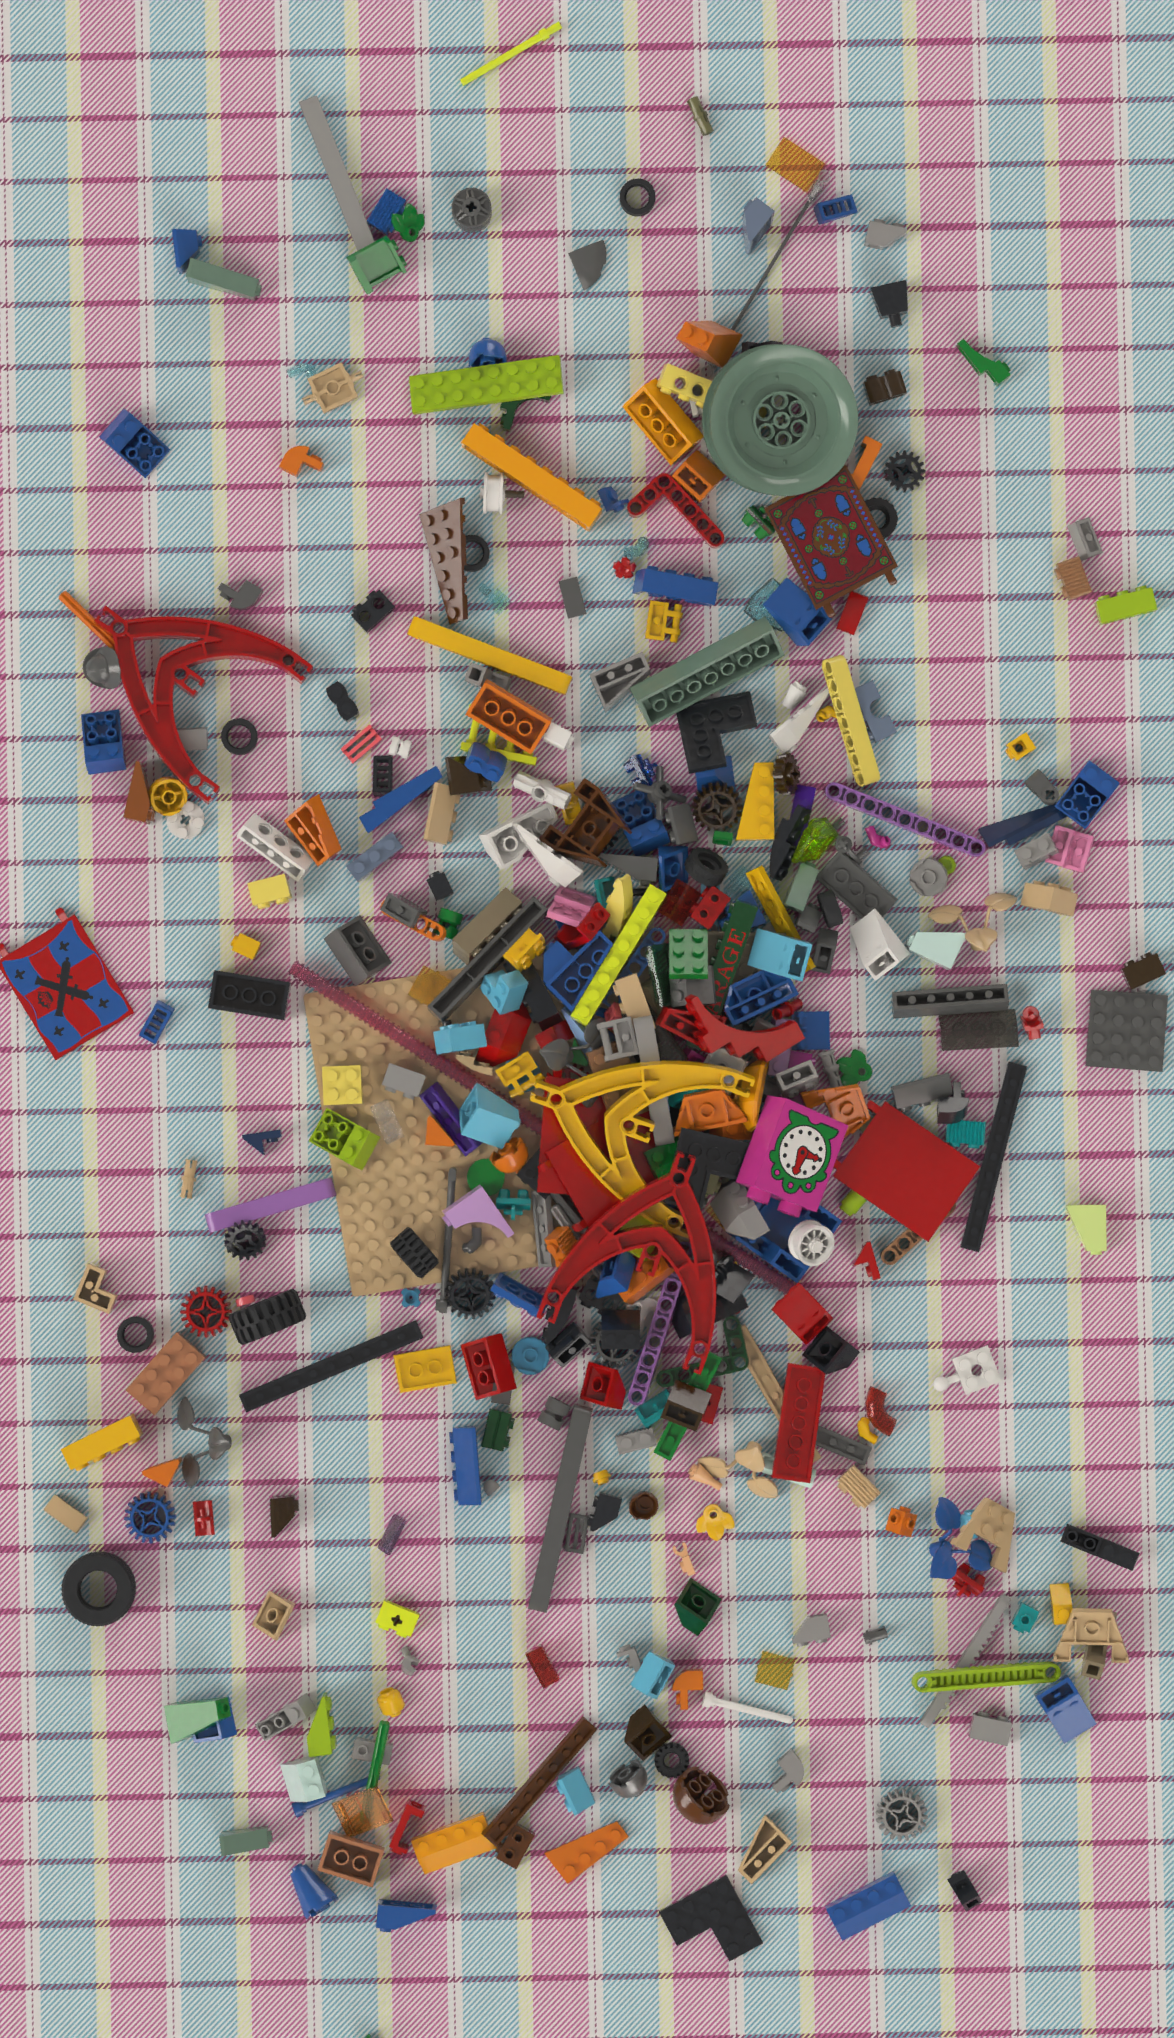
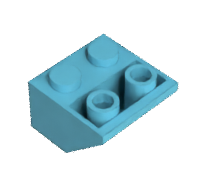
(653, 1675)
(576, 1791)

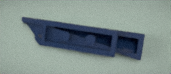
(1020, 826)

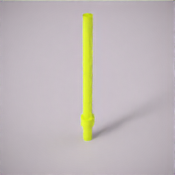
(543, 34)

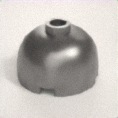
(629, 1780)

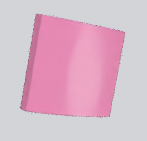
(1073, 849)
(570, 906)

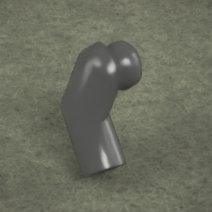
(474, 1243)

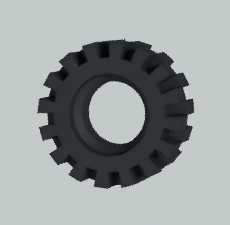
(671, 1748)

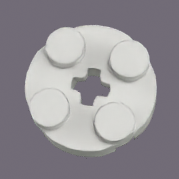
(196, 822)

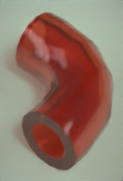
(876, 1411)

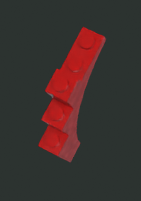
(715, 1034)

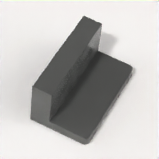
(402, 909)

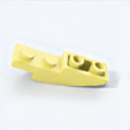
(619, 907)

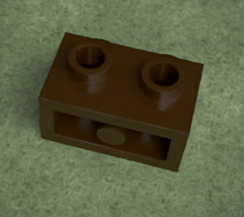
(1142, 971)

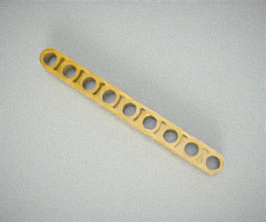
(489, 655)

